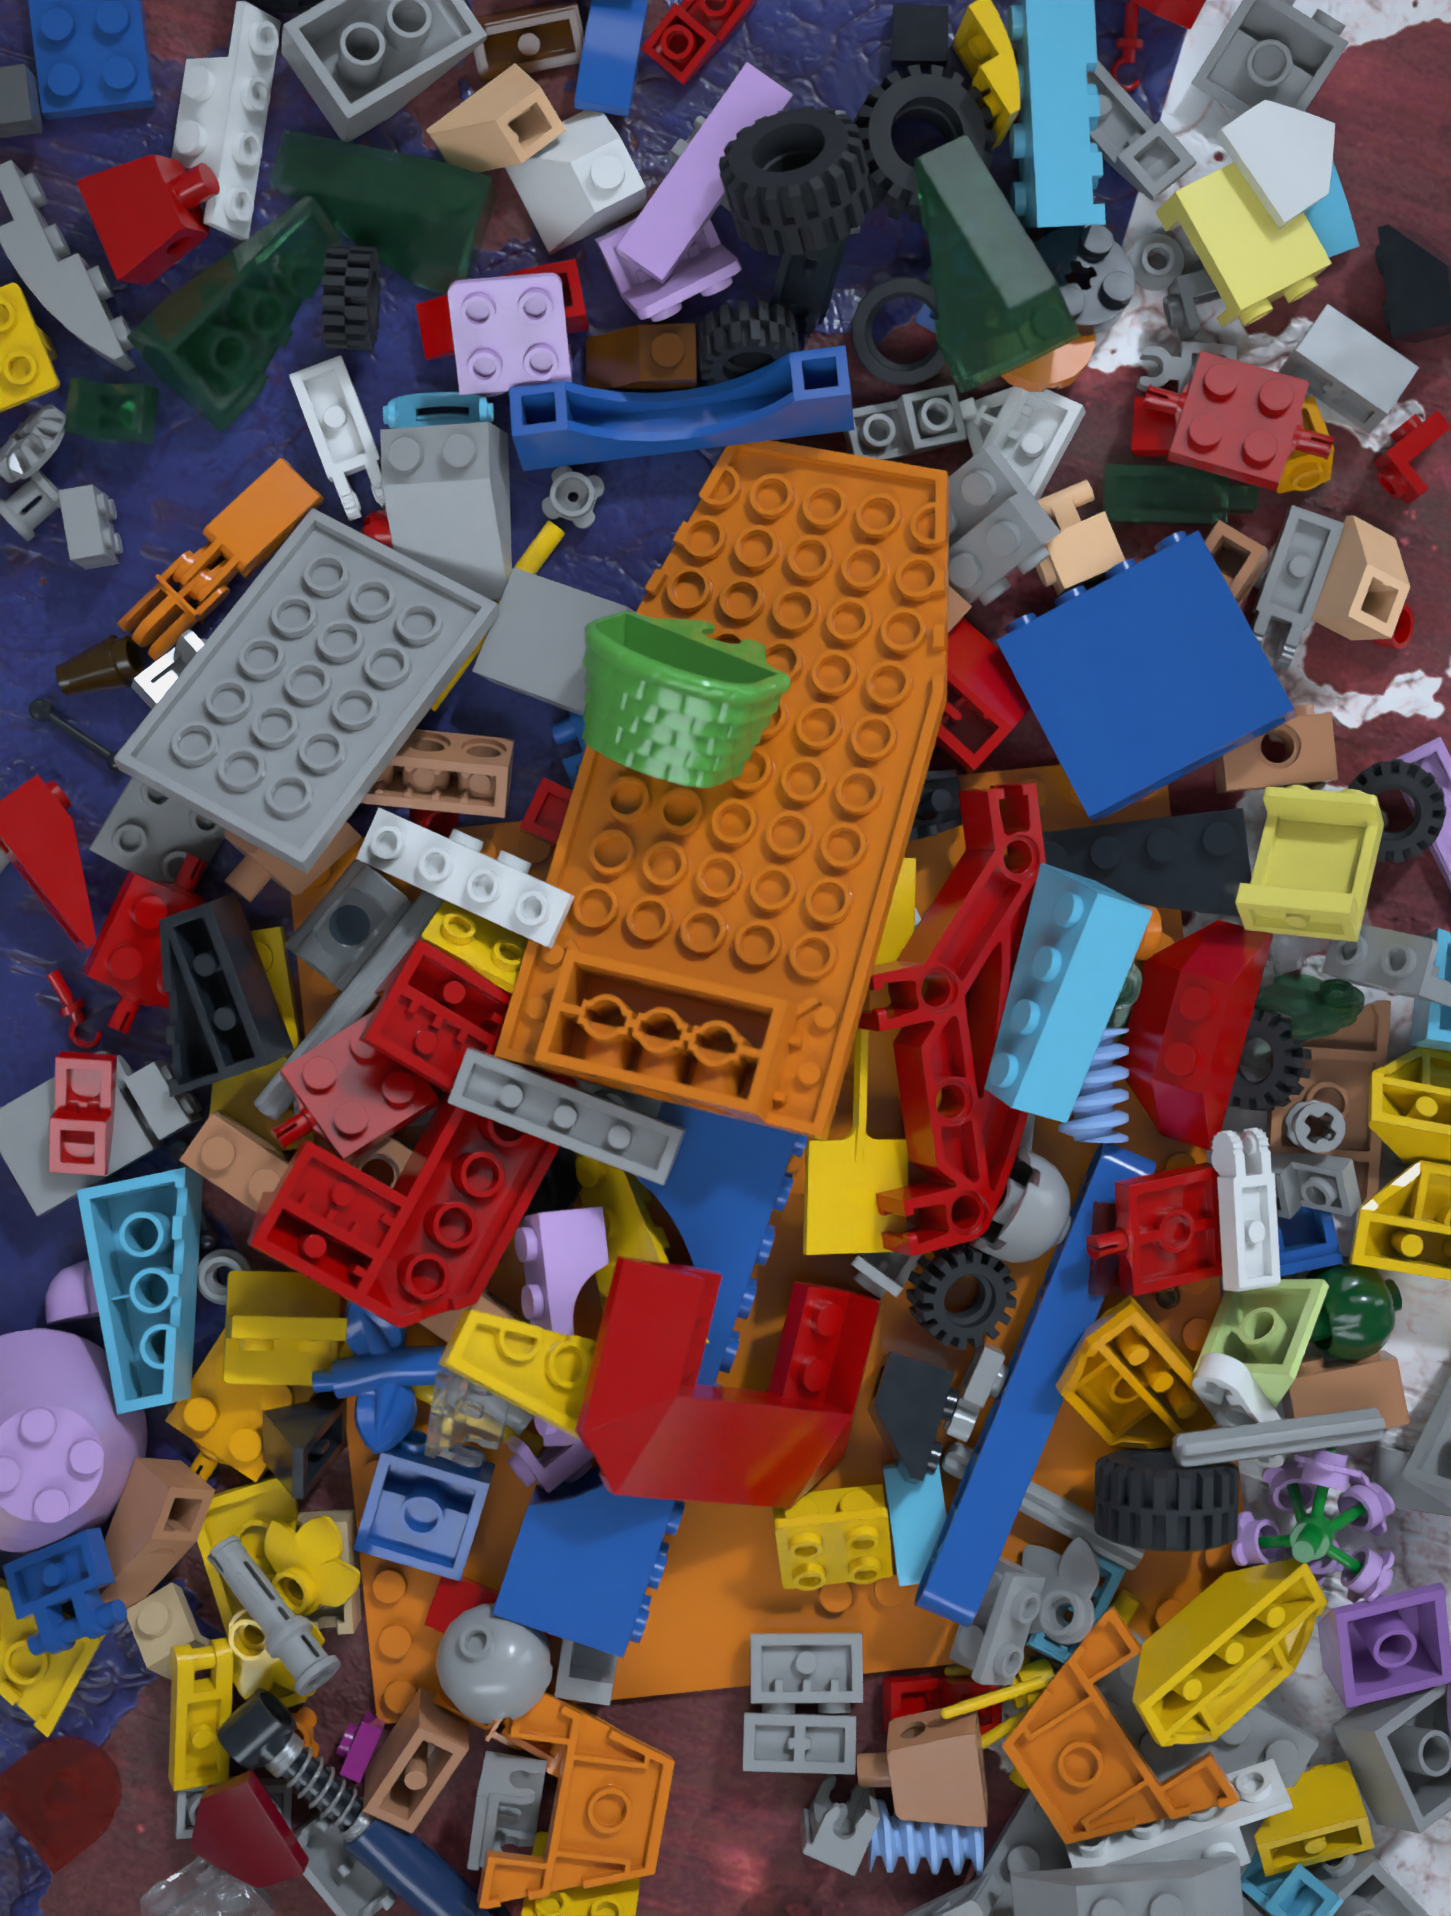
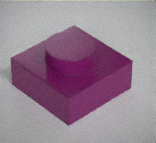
(359, 1745)

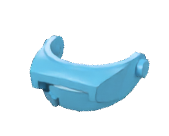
(404, 410)

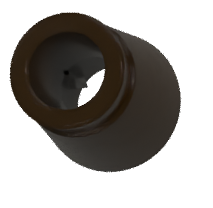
(101, 667)

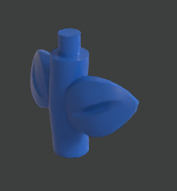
(380, 1377)

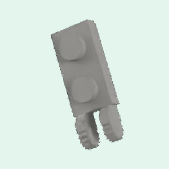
(1295, 578)

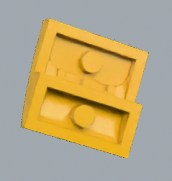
(991, 63)

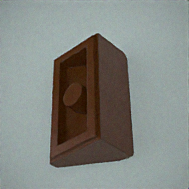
(531, 37)

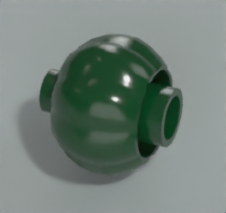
(1355, 1311)

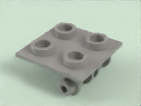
(154, 833)

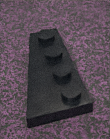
(1162, 862)

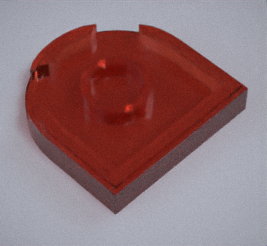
(61, 1797)

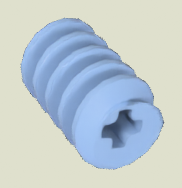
(1094, 1105)
(932, 1841)

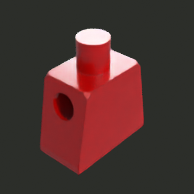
(148, 213)

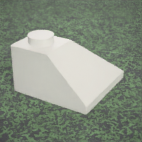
(579, 182)

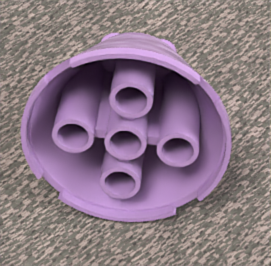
(60, 1439)

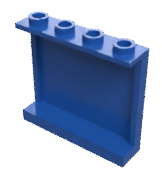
(1145, 675)

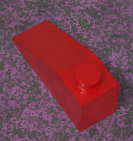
(44, 850)

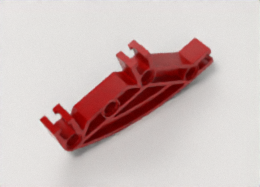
(960, 943)

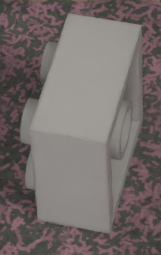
(89, 527)
(164, 1113)

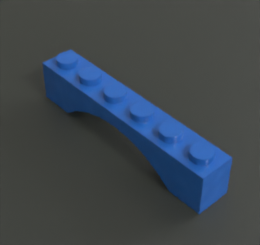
(581, 424)

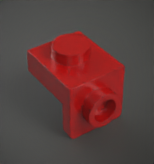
(1410, 439)

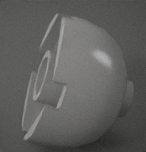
(1030, 1212)
(493, 1665)

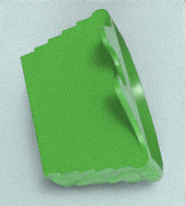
(676, 698)

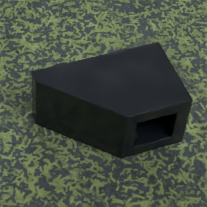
(1415, 285)
(907, 1412)

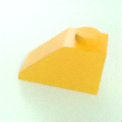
(1322, 1825)

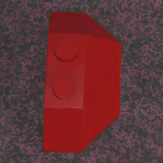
(1193, 1028)

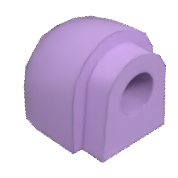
(71, 1295)

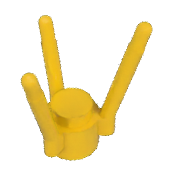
(1026, 1688)

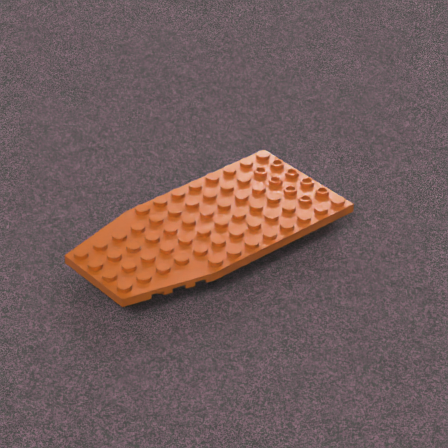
(742, 920)

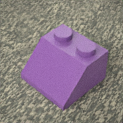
(1387, 1645)

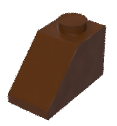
(643, 359)

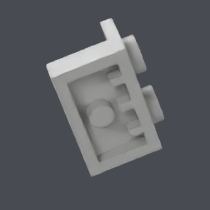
(1389, 963)
(1000, 1629)
(806, 1669)

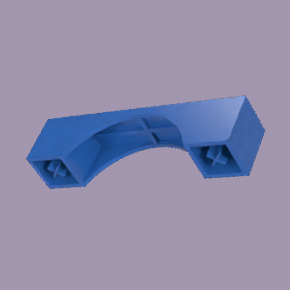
(593, 1553)

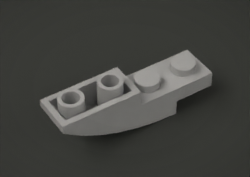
(64, 286)

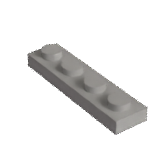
(566, 1116)

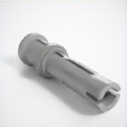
(286, 1634)

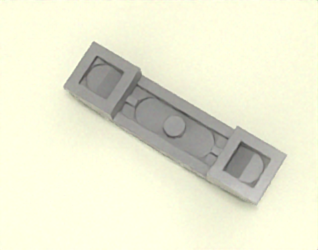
(1132, 143)

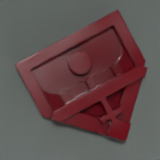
(246, 1833)

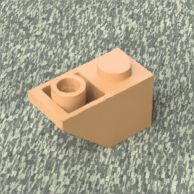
(498, 124)
(1363, 584)

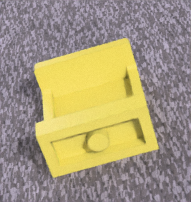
(1243, 246)
(1313, 863)

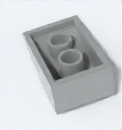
(375, 55)
(451, 501)
(1401, 1757)

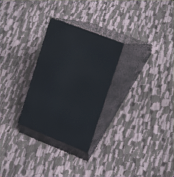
(304, 1441)

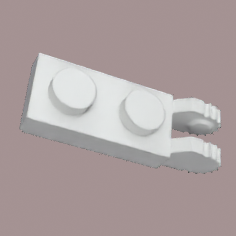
(339, 429)
(1246, 1210)

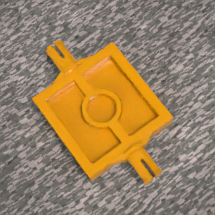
(228, 1418)

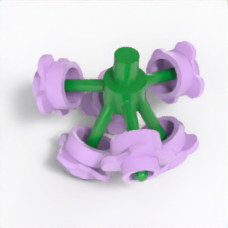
(1313, 1539)

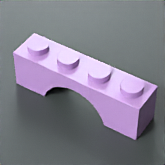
(558, 1258)

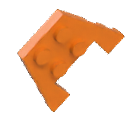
(1085, 1761)
(603, 1810)

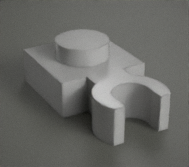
(1179, 369)
(982, 1378)

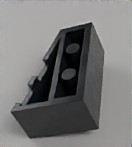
(218, 996)

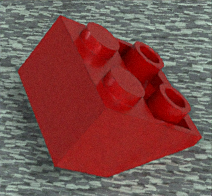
(981, 698)

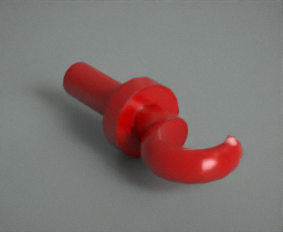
(1128, 44)
(72, 1008)

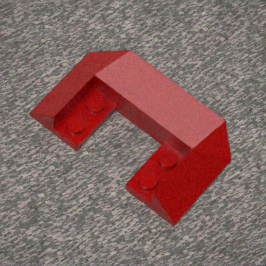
(462, 1189)
(717, 1443)

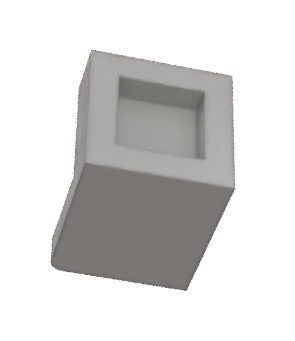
(585, 1674)

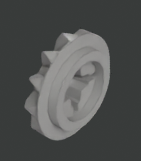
(32, 443)

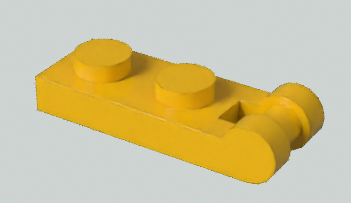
(197, 1713)

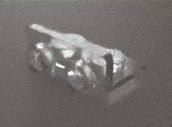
(205, 1891)

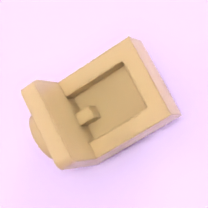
(163, 1622)

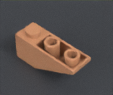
(153, 1526)

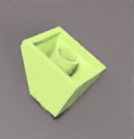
(1268, 1330)

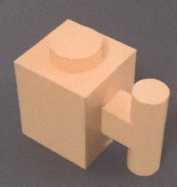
(1083, 547)

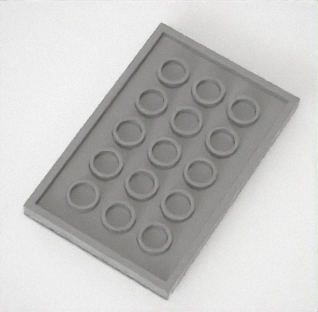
(307, 689)

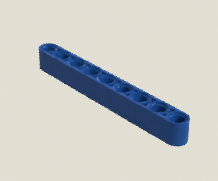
(1023, 1409)

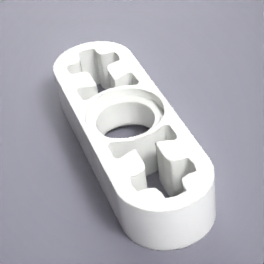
(1234, 1397)

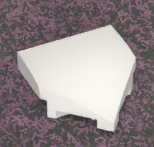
(1282, 157)
(1025, 428)

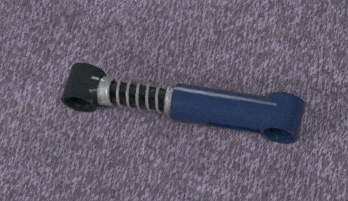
(264, 1736)

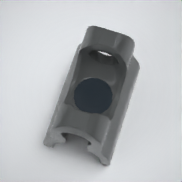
(349, 924)

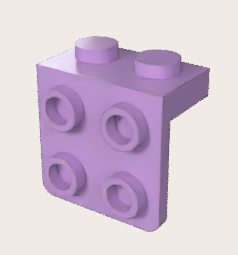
(702, 269)
(509, 332)

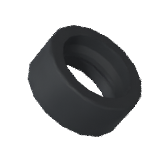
(864, 344)

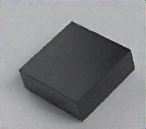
(919, 35)

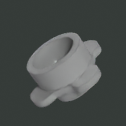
(566, 482)

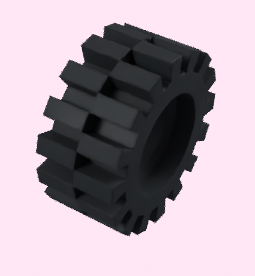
(351, 297)
(744, 340)
(1427, 799)
(1286, 1068)
(984, 1310)

